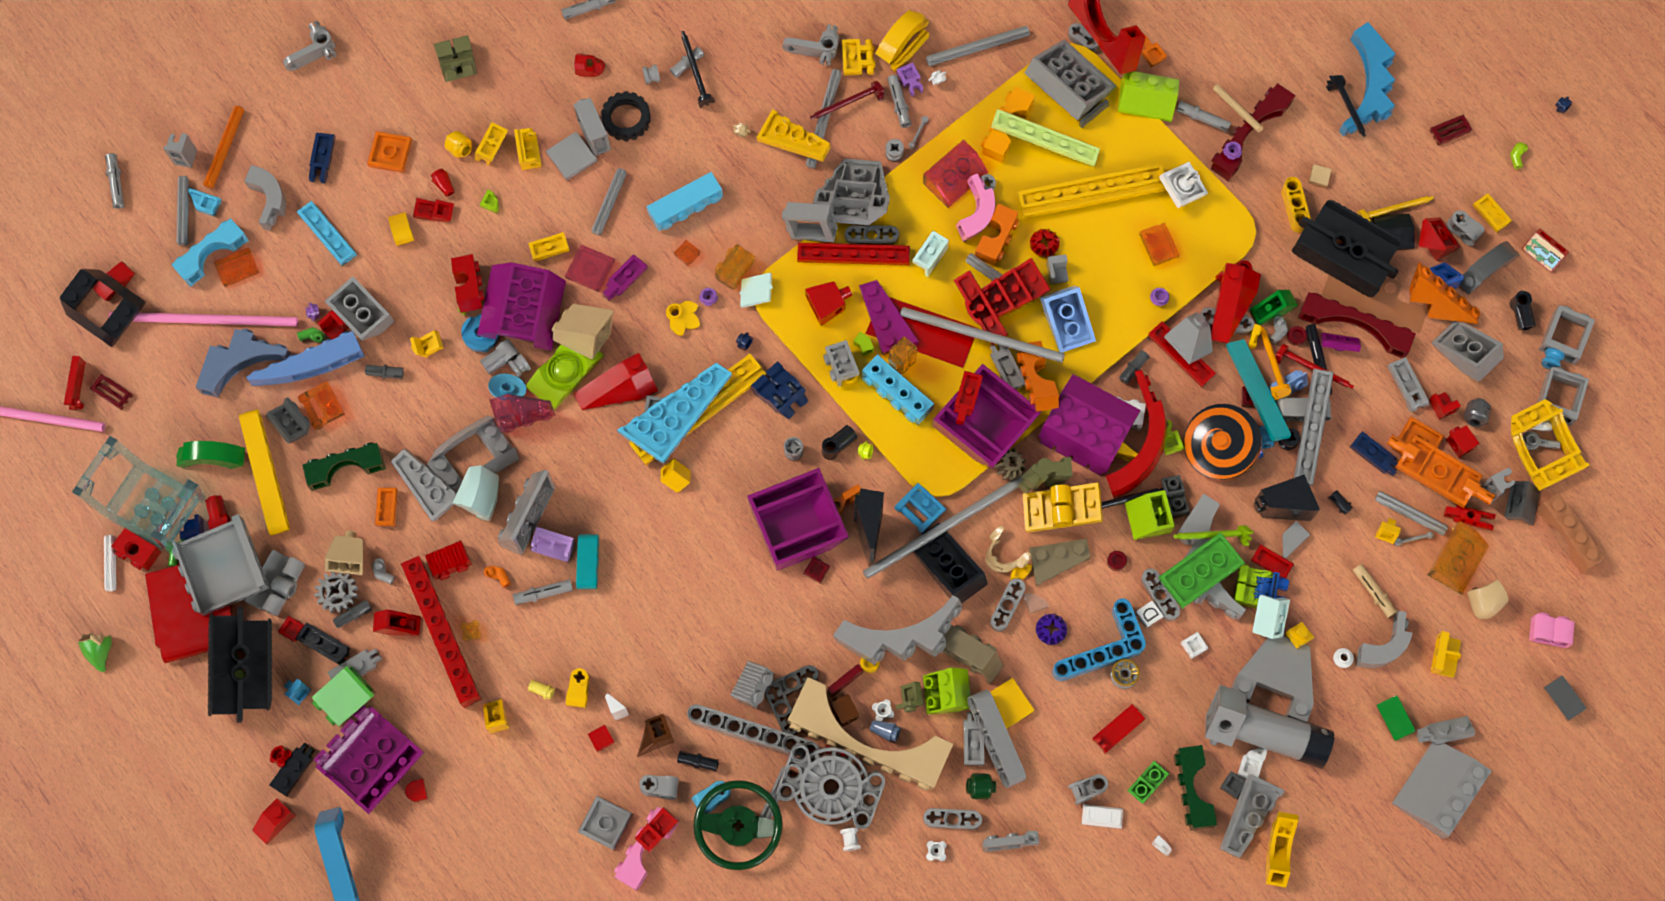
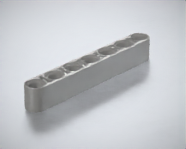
(745, 726)

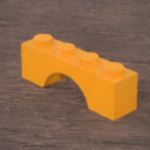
(998, 143)

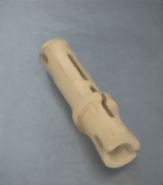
(1375, 591)

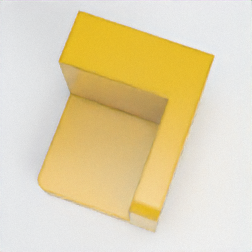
(675, 475)

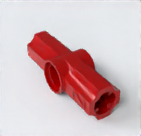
(216, 511)

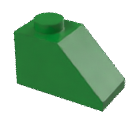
(1275, 305)

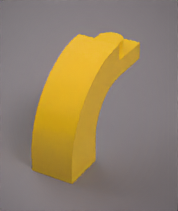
(900, 34)
(1280, 849)

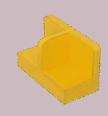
(1445, 655)

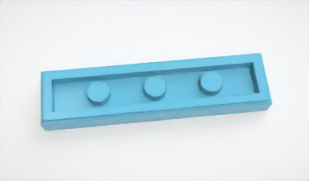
(326, 233)

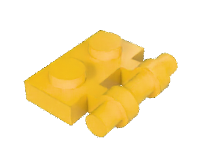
(852, 57)

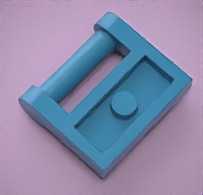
(924, 503)

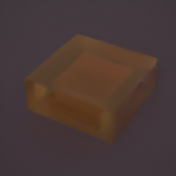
(687, 253)

